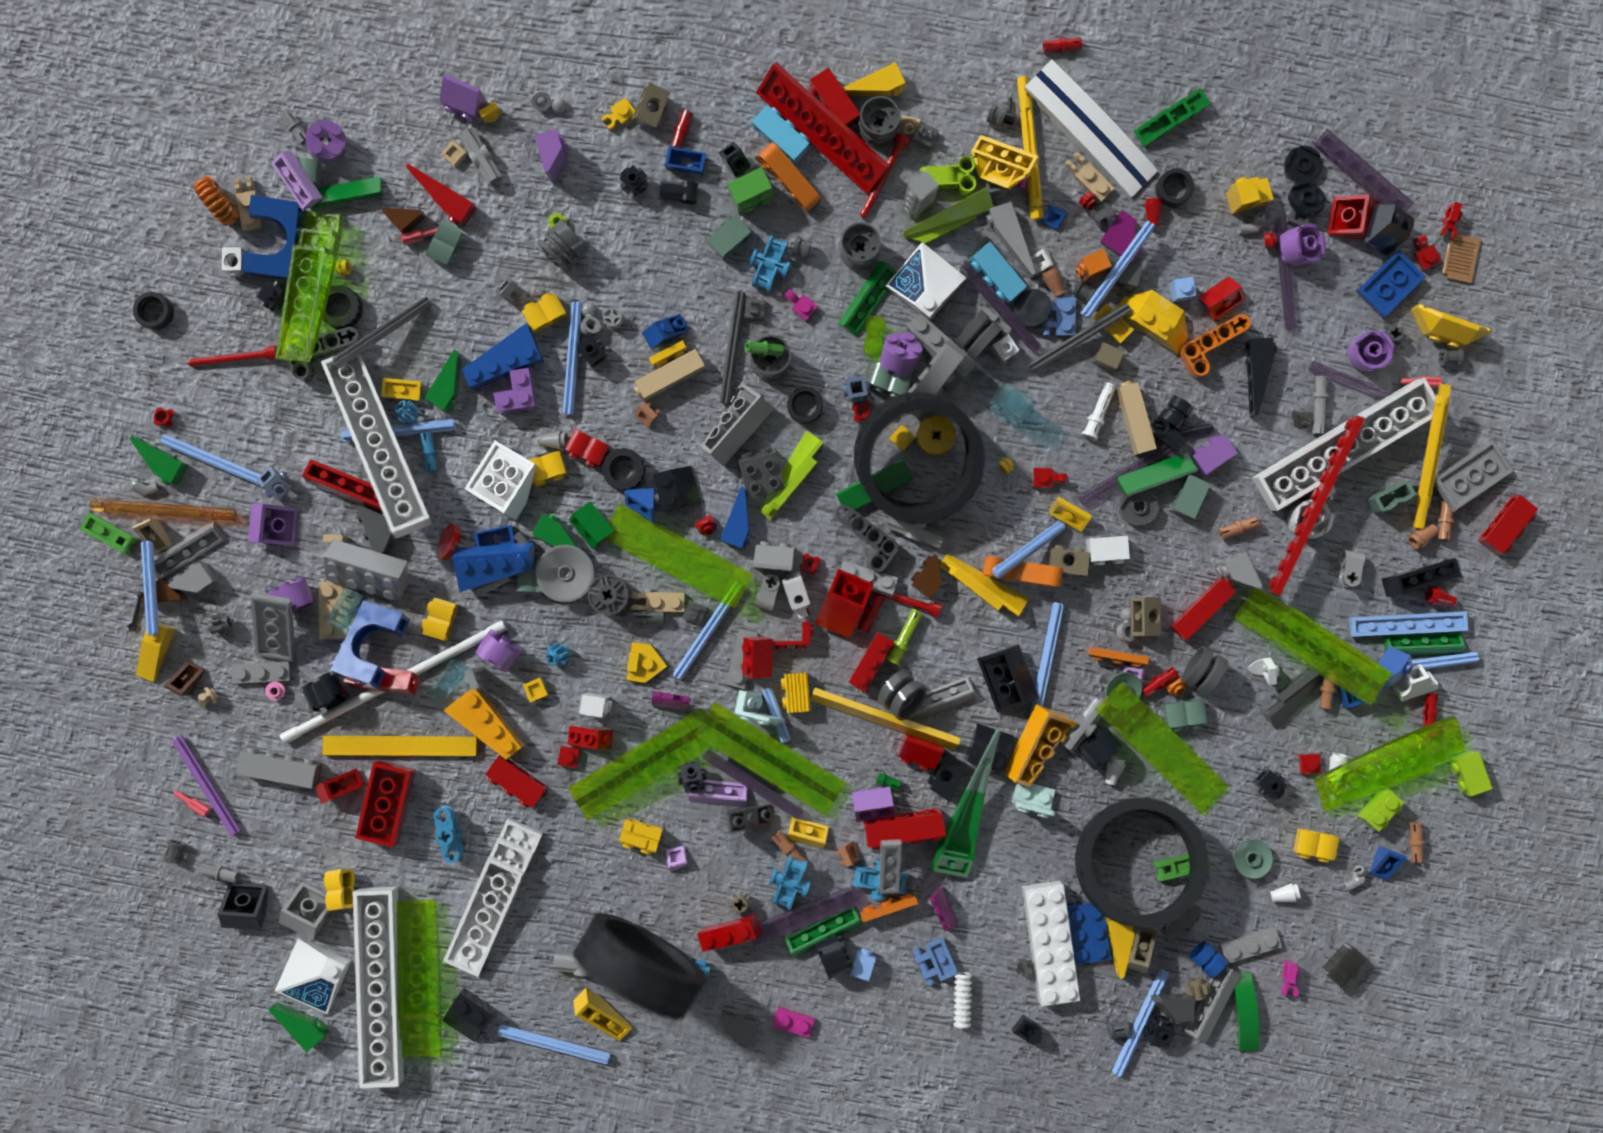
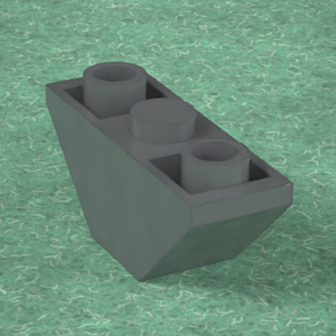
(375, 529)
(749, 817)

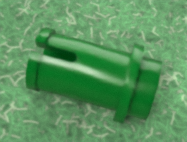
(887, 781)

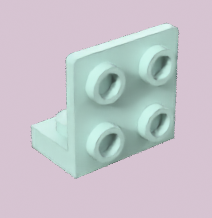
(749, 705)
(1034, 798)

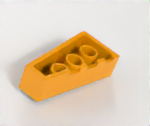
(484, 721)
(1037, 744)

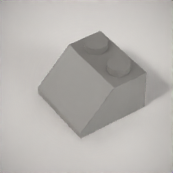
(773, 557)
(1238, 571)
(305, 911)

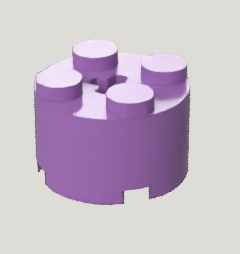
(336, 141)
(1302, 245)
(900, 353)
(1381, 353)
(297, 591)
(498, 651)

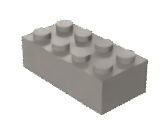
(366, 570)

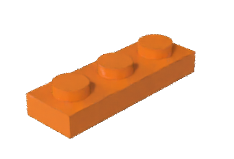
(1117, 657)
(888, 906)

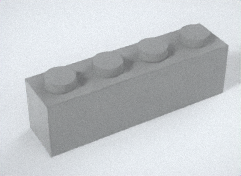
(278, 768)

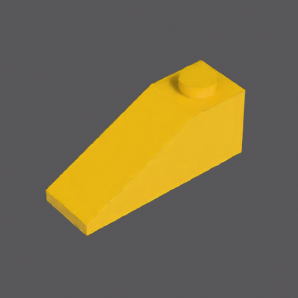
(883, 82)
(153, 652)
(1121, 942)
(600, 1014)

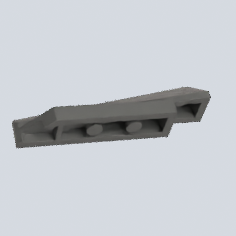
(1292, 696)

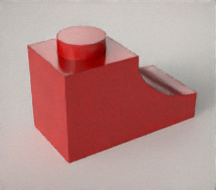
(338, 786)

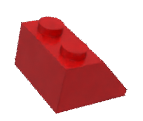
(1351, 216)
(919, 751)

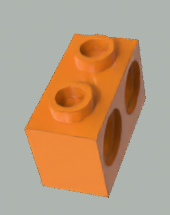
(1093, 265)

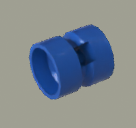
(1205, 956)

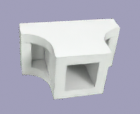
(1415, 684)

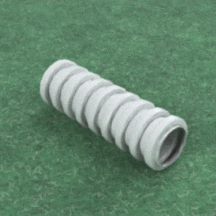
(962, 1000)

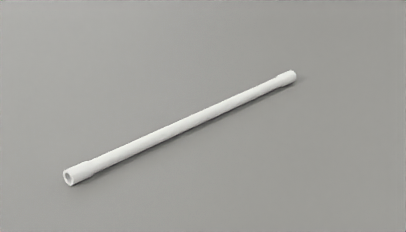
(297, 731)

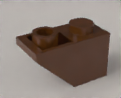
(929, 578)

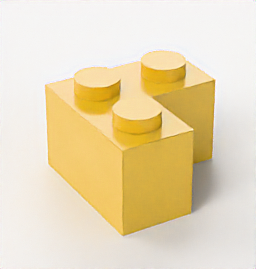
(1249, 194)

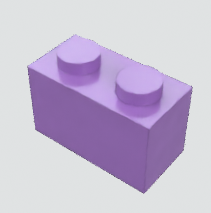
(1213, 454)
(873, 804)

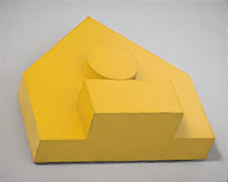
(643, 663)

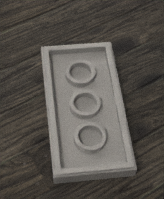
(1472, 475)
(273, 626)

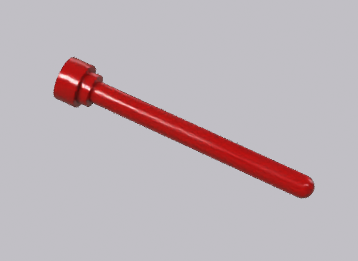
(901, 142)
(268, 353)
(932, 608)

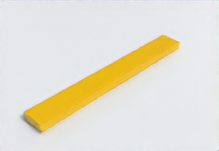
(884, 719)
(400, 745)

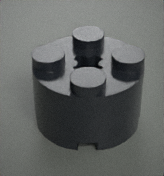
(325, 693)
(1100, 748)
(834, 956)

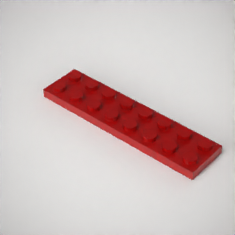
(822, 128)

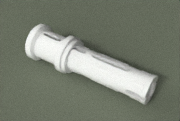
(1096, 419)

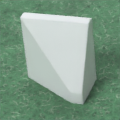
(1041, 260)

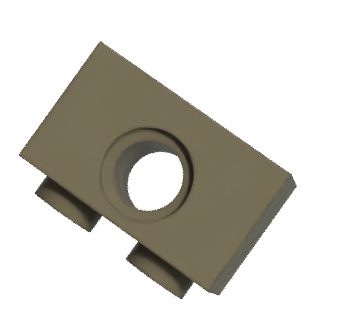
(642, 113)
(1080, 560)
(1145, 616)
(1142, 949)

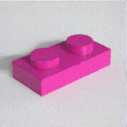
(793, 1022)

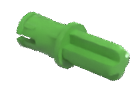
(764, 348)

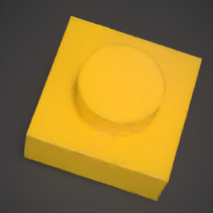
(490, 113)
(902, 438)
(535, 689)

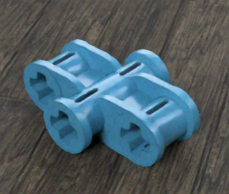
(769, 263)
(447, 830)
(870, 880)
(789, 882)

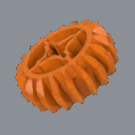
(216, 200)

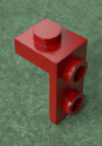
(807, 632)
(590, 737)

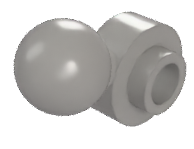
(558, 104)
(588, 311)
(1124, 629)

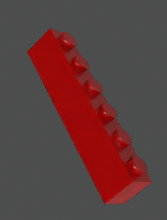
(341, 484)

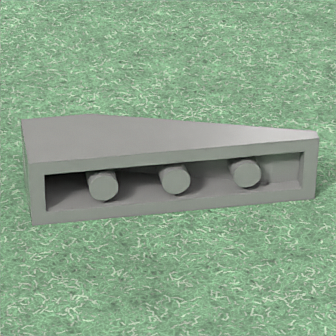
(1007, 228)

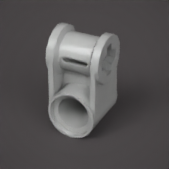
(1352, 566)
(767, 595)

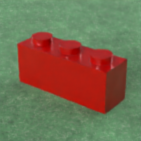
(833, 97)
(1508, 525)
(870, 661)
(516, 781)
(729, 933)

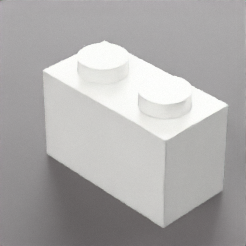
(1108, 549)
(595, 705)

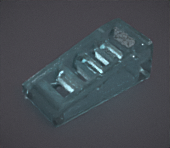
(339, 606)
(456, 669)

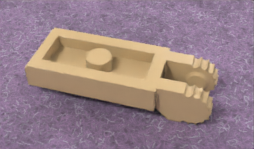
(1090, 178)
(243, 199)
(661, 602)

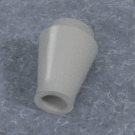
(554, 440)

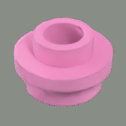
(281, 690)

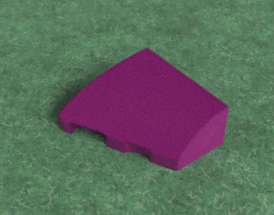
(671, 701)
(943, 909)

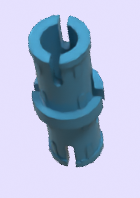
(428, 452)

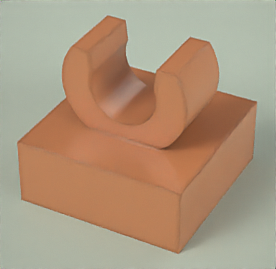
(646, 414)
(849, 854)

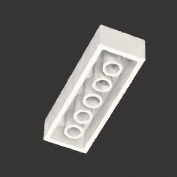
(1050, 943)

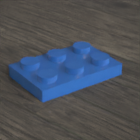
(1390, 284)
(1088, 933)

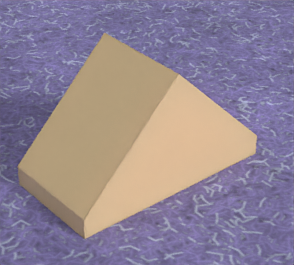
(153, 531)

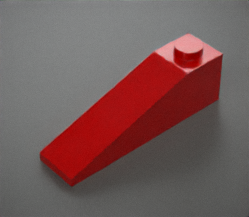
(453, 204)

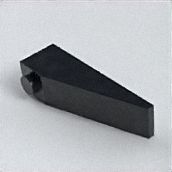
(1259, 363)
(1420, 577)

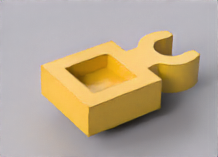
(621, 112)

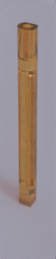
(159, 509)

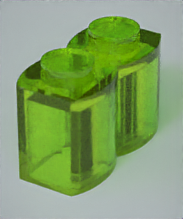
(874, 331)

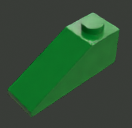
(445, 387)
(160, 462)
(552, 531)
(301, 1026)

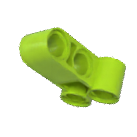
(954, 175)

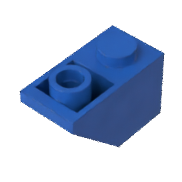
(665, 331)

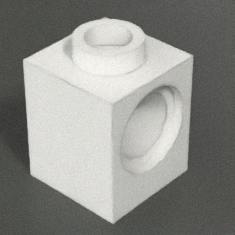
(230, 254)
(1004, 349)

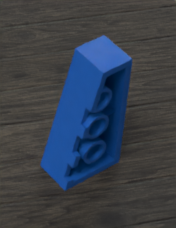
(512, 353)
(491, 563)

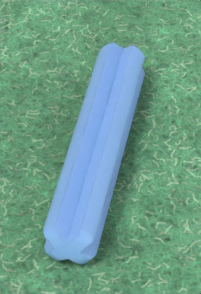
(775, 711)

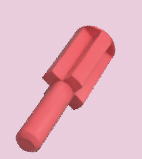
(416, 236)
(1433, 382)
(194, 804)

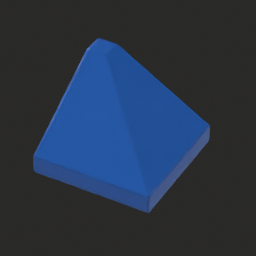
(1054, 217)

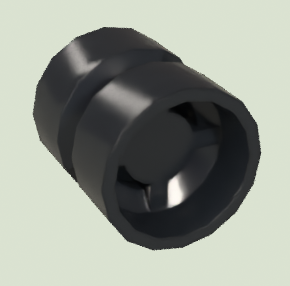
(1177, 410)

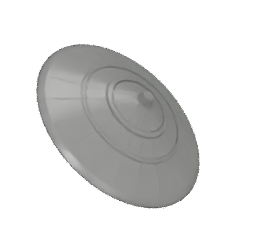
(564, 573)

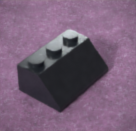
(1008, 678)

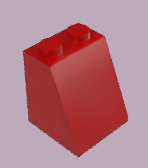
(844, 603)

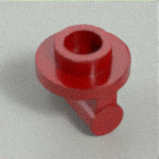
(706, 526)

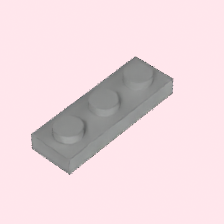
(882, 582)
(261, 672)
(735, 675)
(476, 678)
(890, 866)
(1250, 945)

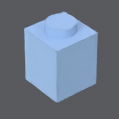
(1182, 289)
(863, 964)

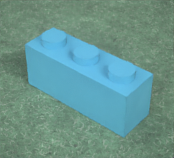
(781, 132)
(997, 272)

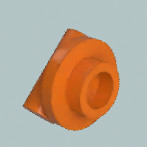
(1176, 687)

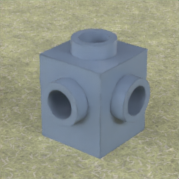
(859, 382)
(274, 483)

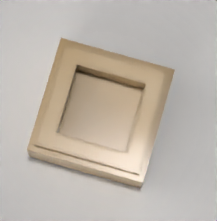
(454, 153)
(329, 537)

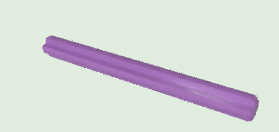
(206, 785)

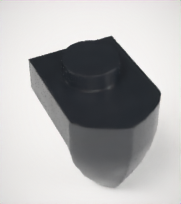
(1028, 1030)

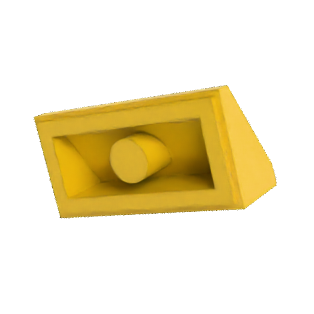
(808, 833)

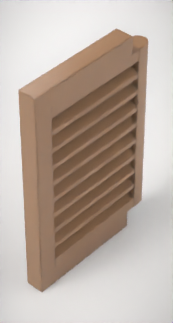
(1461, 258)

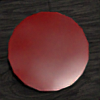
(447, 541)

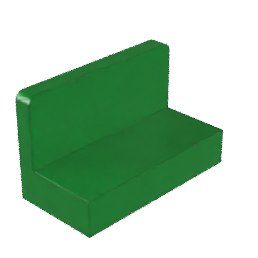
(590, 524)

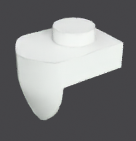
(1266, 668)

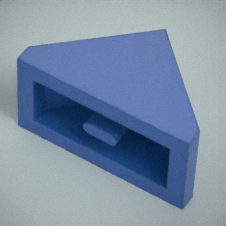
(642, 502)
(1386, 863)

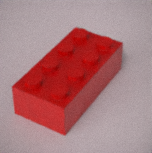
(385, 803)
(906, 827)

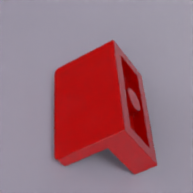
(1222, 298)

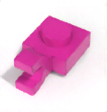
(802, 306)
(1289, 975)

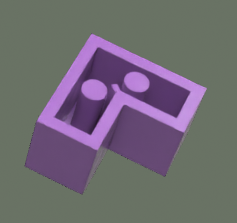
(522, 395)

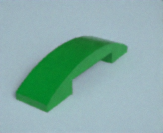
(1246, 1013)

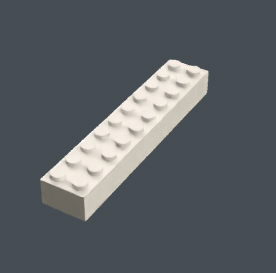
(1382, 425)
(377, 446)
(376, 987)

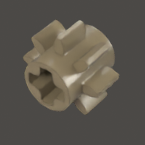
(744, 907)
(1197, 988)

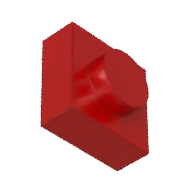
(568, 756)
(1309, 763)

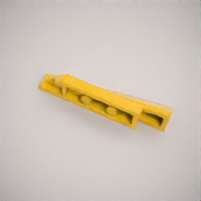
(984, 587)

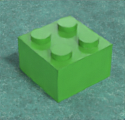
(750, 190)

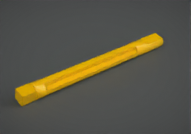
(1030, 146)
(1432, 455)

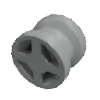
(613, 314)

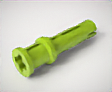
(900, 646)

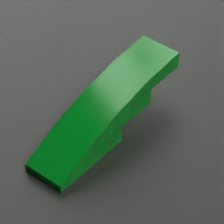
(1172, 117)

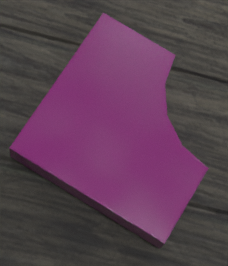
(1120, 234)

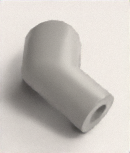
(1255, 225)
(140, 488)
(1357, 879)

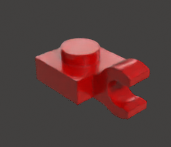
(1451, 216)
(1426, 255)
(1044, 477)

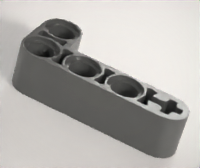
(325, 350)
(863, 533)

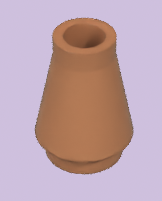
(1054, 282)
(1422, 537)

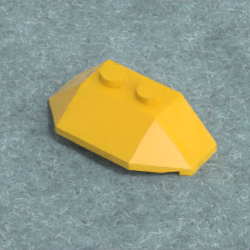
(1002, 163)
(1157, 319)
(1447, 328)

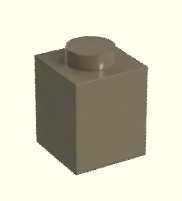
(1109, 357)

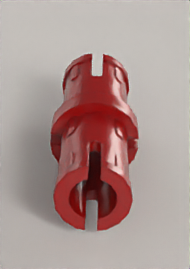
(1062, 45)
(682, 129)
(871, 613)
(1159, 682)
(1430, 709)

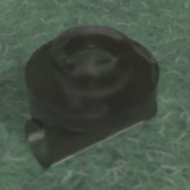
(1302, 420)
(1025, 966)

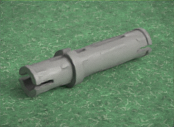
(1319, 404)

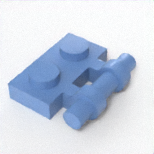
(1064, 317)
(940, 958)

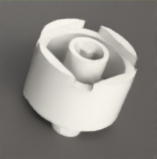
(1322, 525)

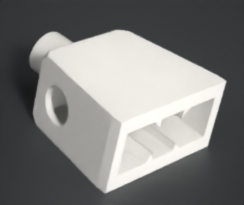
(794, 586)

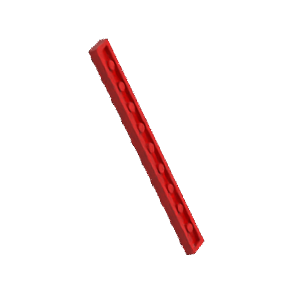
(1318, 498)

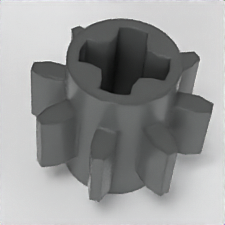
(1396, 331)
(220, 625)

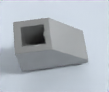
(197, 579)

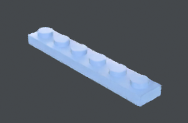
(1408, 624)

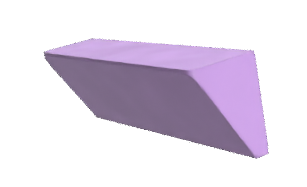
(296, 180)
(721, 793)

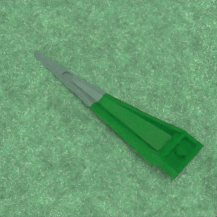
(958, 847)

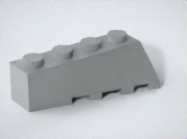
(919, 194)
(932, 341)
(940, 371)
(736, 424)

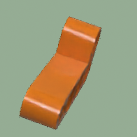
(789, 176)
(1215, 341)
(1026, 572)

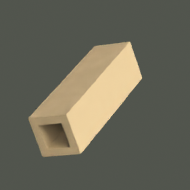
(669, 375)
(1136, 418)

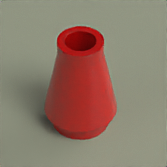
(1153, 210)
(1439, 597)

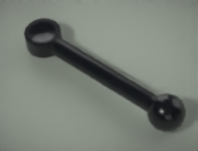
(133, 626)

